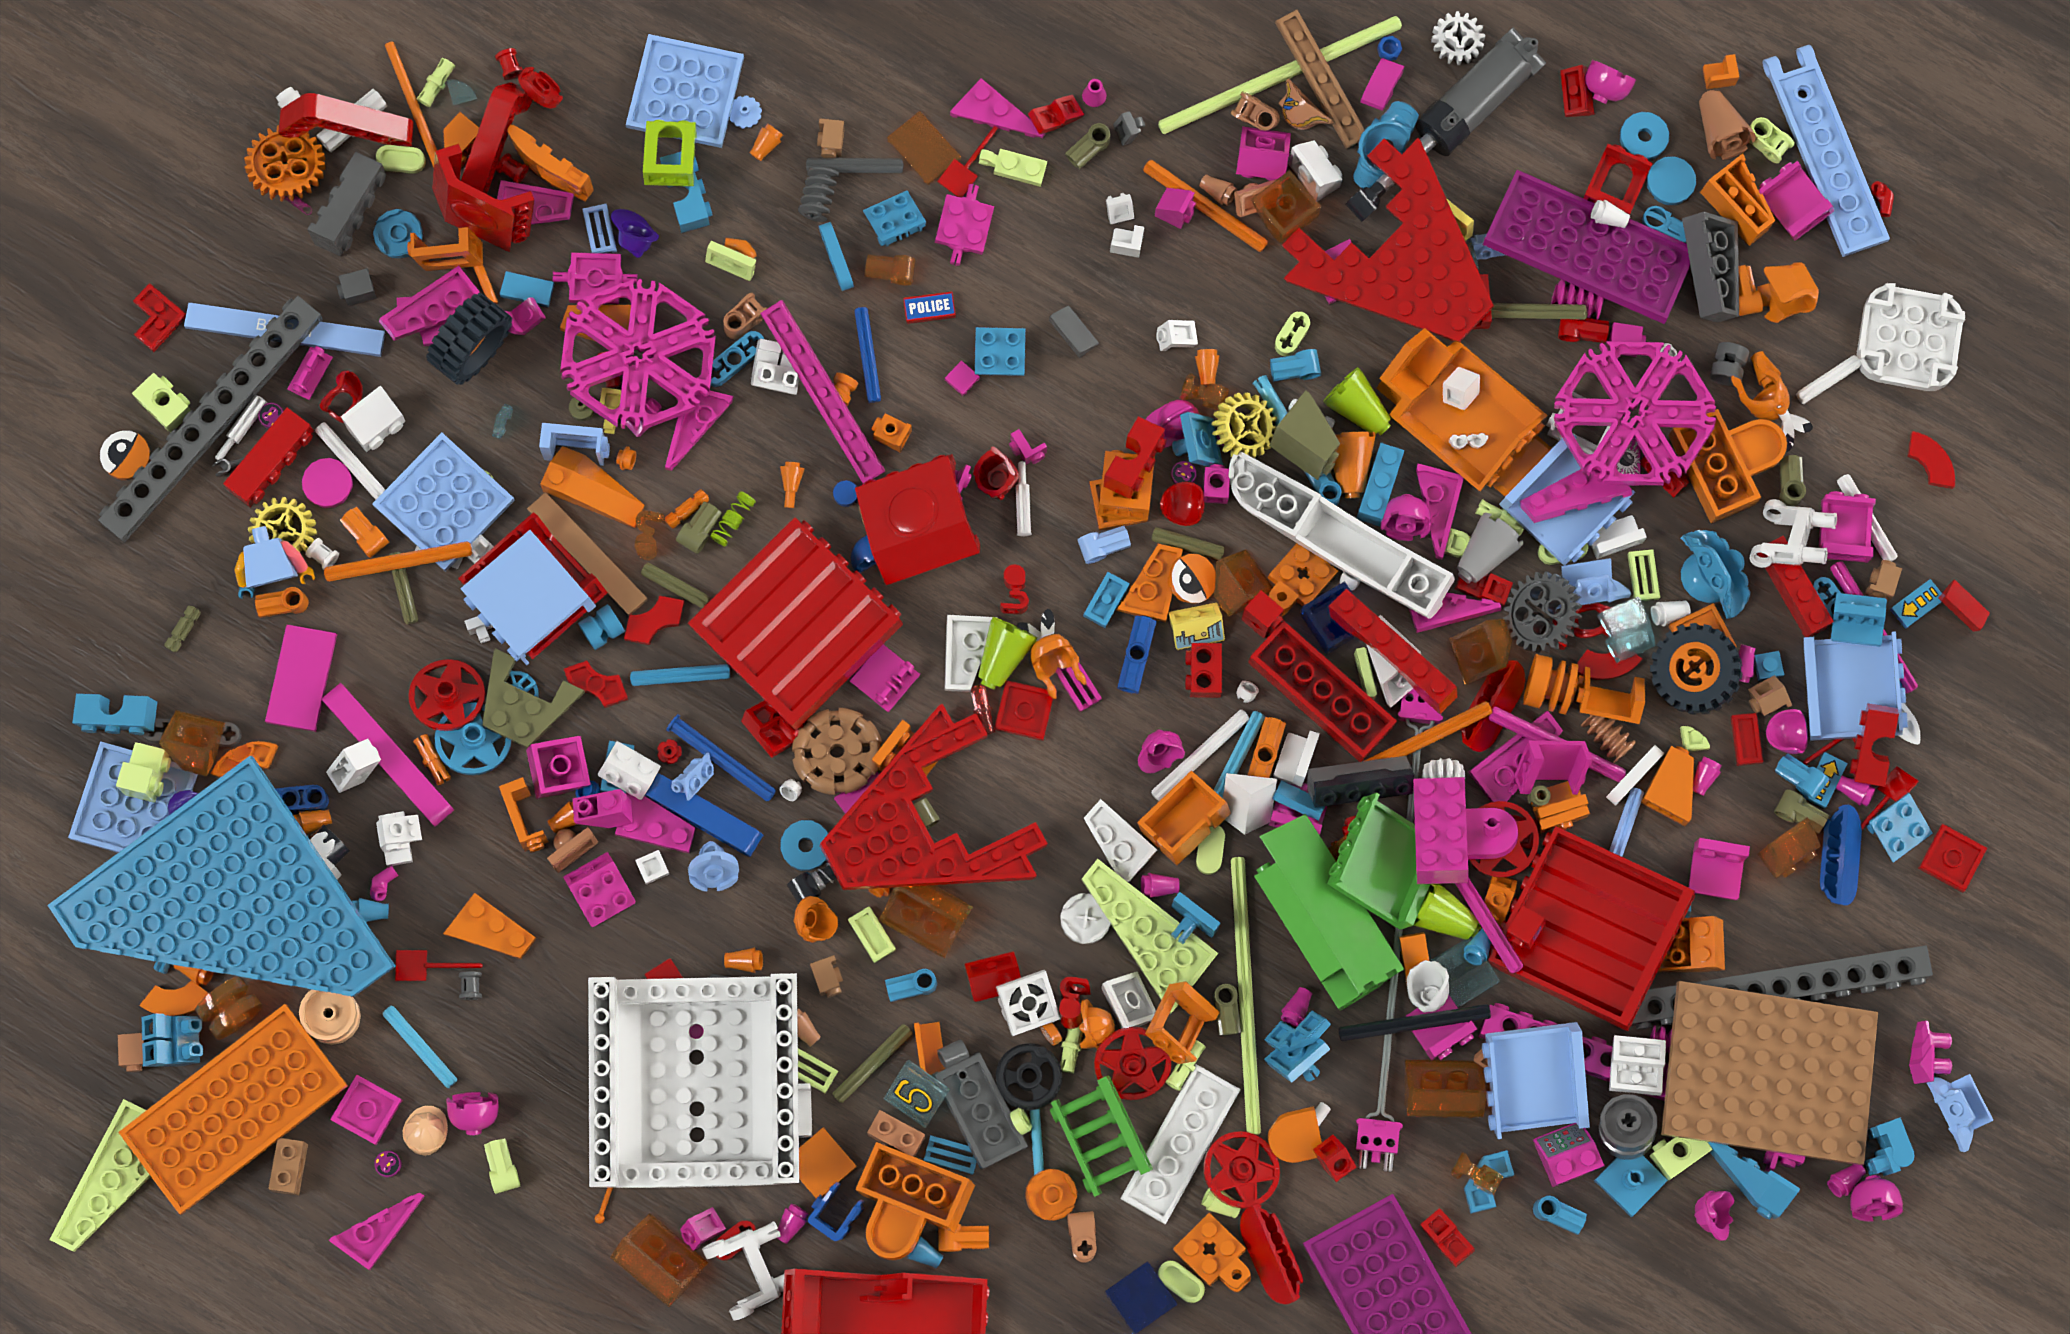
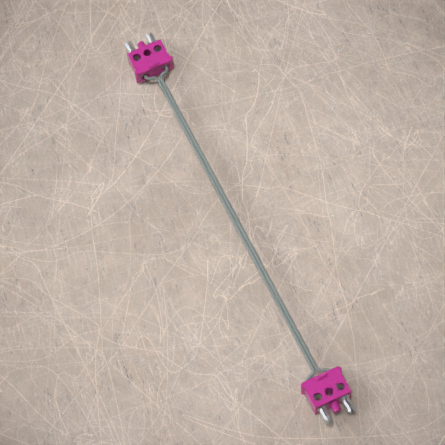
(1378, 1129)

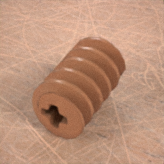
(1609, 735)

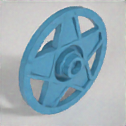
(471, 742)

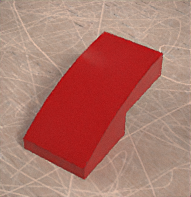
(1056, 115)
(1489, 587)
(1447, 1237)

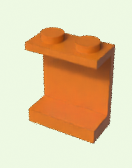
(1611, 703)

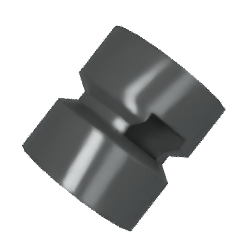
(1729, 359)

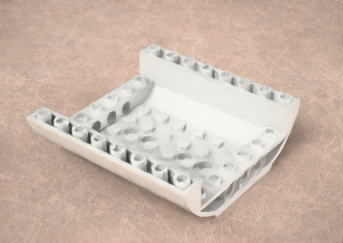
(646, 1082)

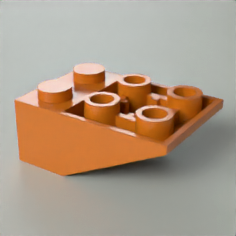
(1696, 947)

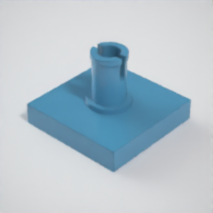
(1198, 440)
(1193, 917)
(1298, 1061)
(1631, 1182)

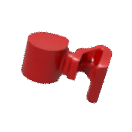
(1015, 581)
(1069, 1006)

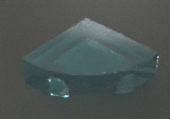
(460, 91)
(500, 421)

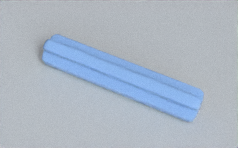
(1626, 821)

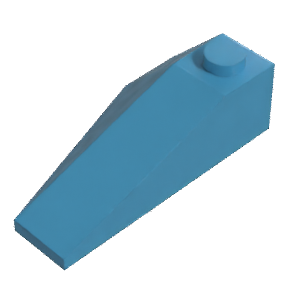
(1763, 1189)

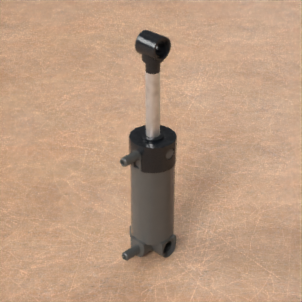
(1464, 106)

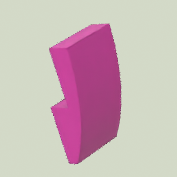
(1382, 84)

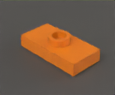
(1563, 820)

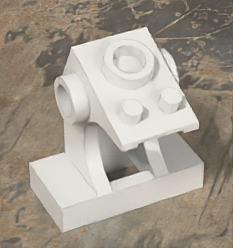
(395, 835)

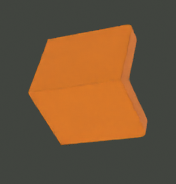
(1721, 74)

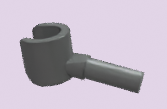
(226, 465)

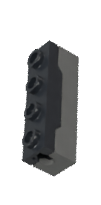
(1360, 779)

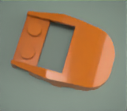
(555, 172)

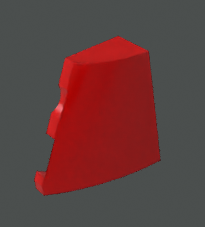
(769, 728)

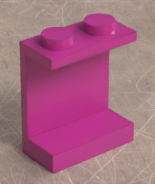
(1795, 200)
(1553, 762)

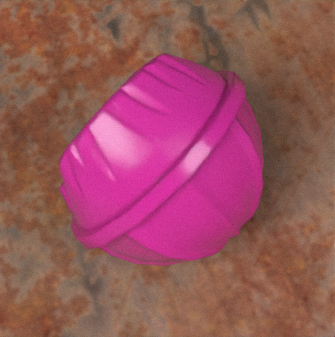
(1160, 751)
(1713, 1213)

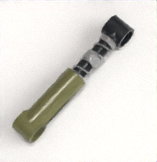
(811, 883)

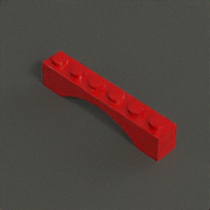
(1418, 672)

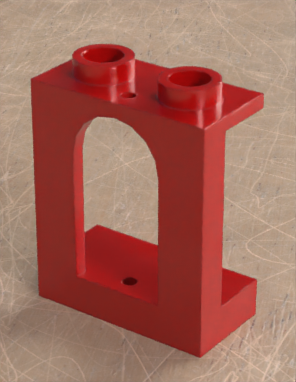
(1614, 155)

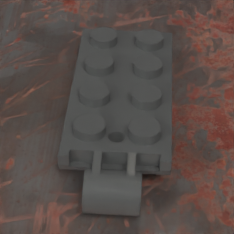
(978, 1106)

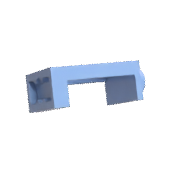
(555, 435)

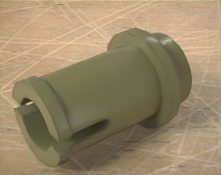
(1544, 797)

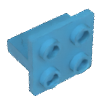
(1858, 619)

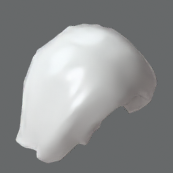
(1428, 986)

